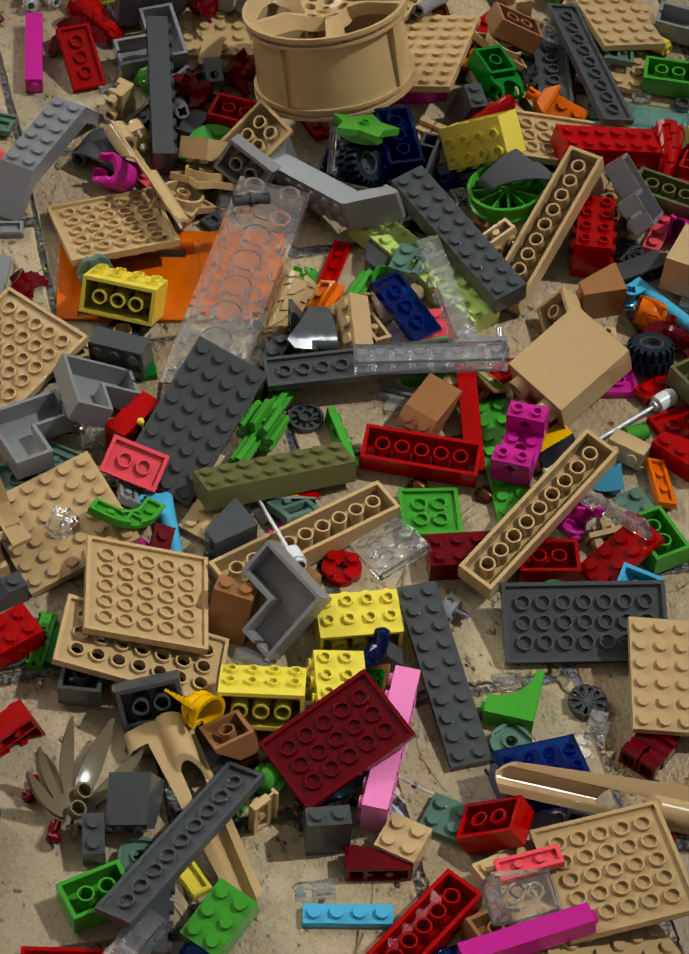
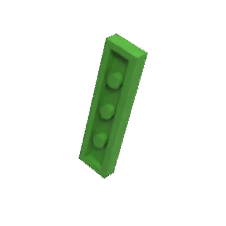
(337, 432)

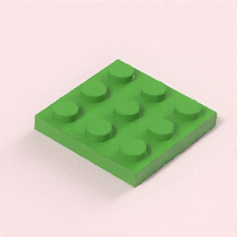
(431, 509)

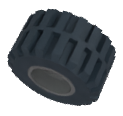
(360, 164)
(651, 353)

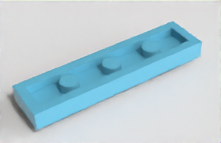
(347, 916)

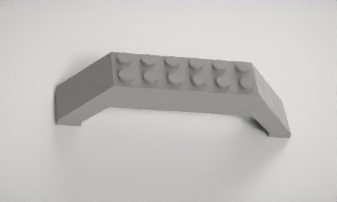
(38, 150)
(335, 199)

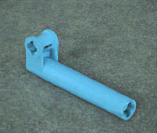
(641, 287)
(168, 516)

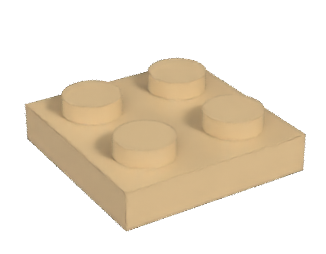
(198, 520)

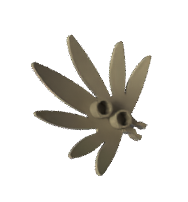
(79, 798)

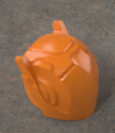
(649, 310)

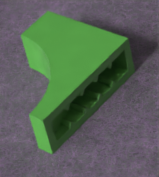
(515, 707)

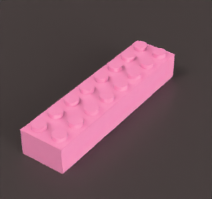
(382, 779)

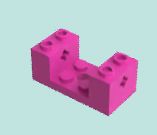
(525, 430)

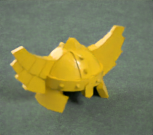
(199, 707)

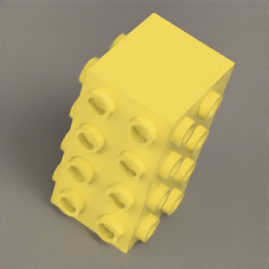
(481, 140)
(123, 295)
(353, 616)
(329, 670)
(263, 694)

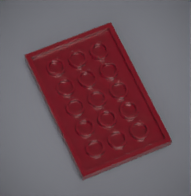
(336, 740)

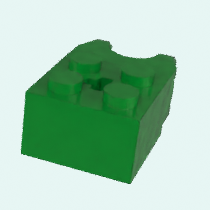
(495, 72)

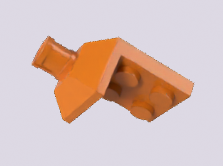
(553, 104)

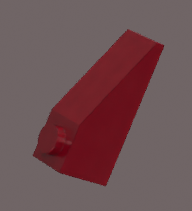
(368, 864)

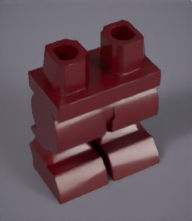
(656, 751)

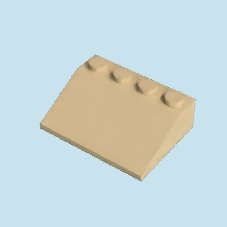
(261, 128)

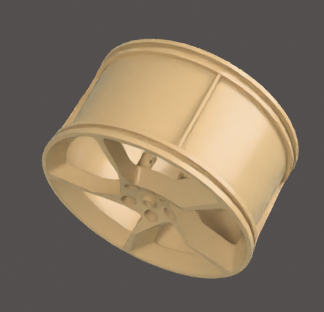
(329, 56)

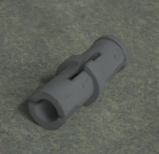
(251, 199)

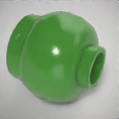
(272, 779)

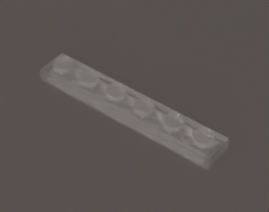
(618, 514)

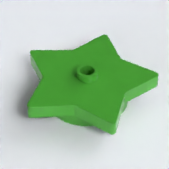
(363, 129)

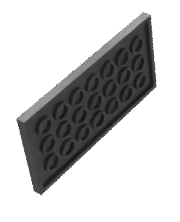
(199, 414)
(574, 619)

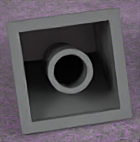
(466, 103)
(229, 530)
(133, 801)
(326, 829)

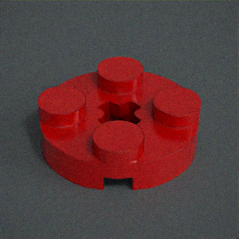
(345, 559)

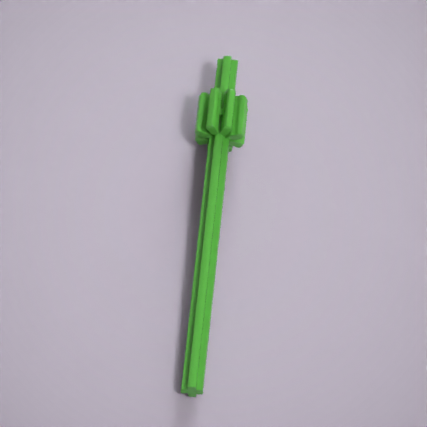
(265, 421)

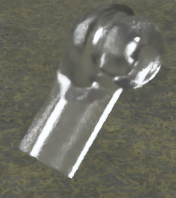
(112, 84)

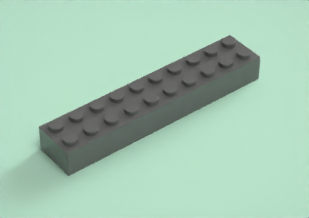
(161, 95)
(461, 240)

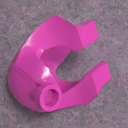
(124, 176)
(577, 519)

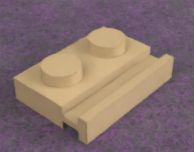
(262, 810)

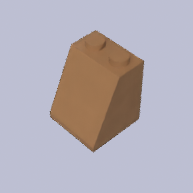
(603, 293)
(231, 608)

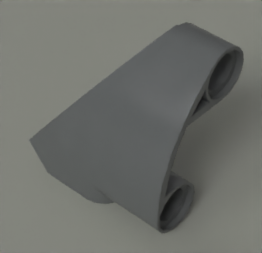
(91, 147)
(512, 168)
(315, 331)

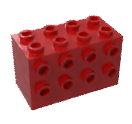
(593, 236)

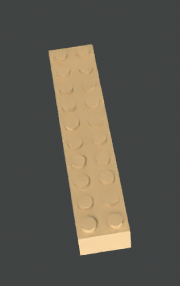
(553, 218)
(537, 514)
(319, 531)

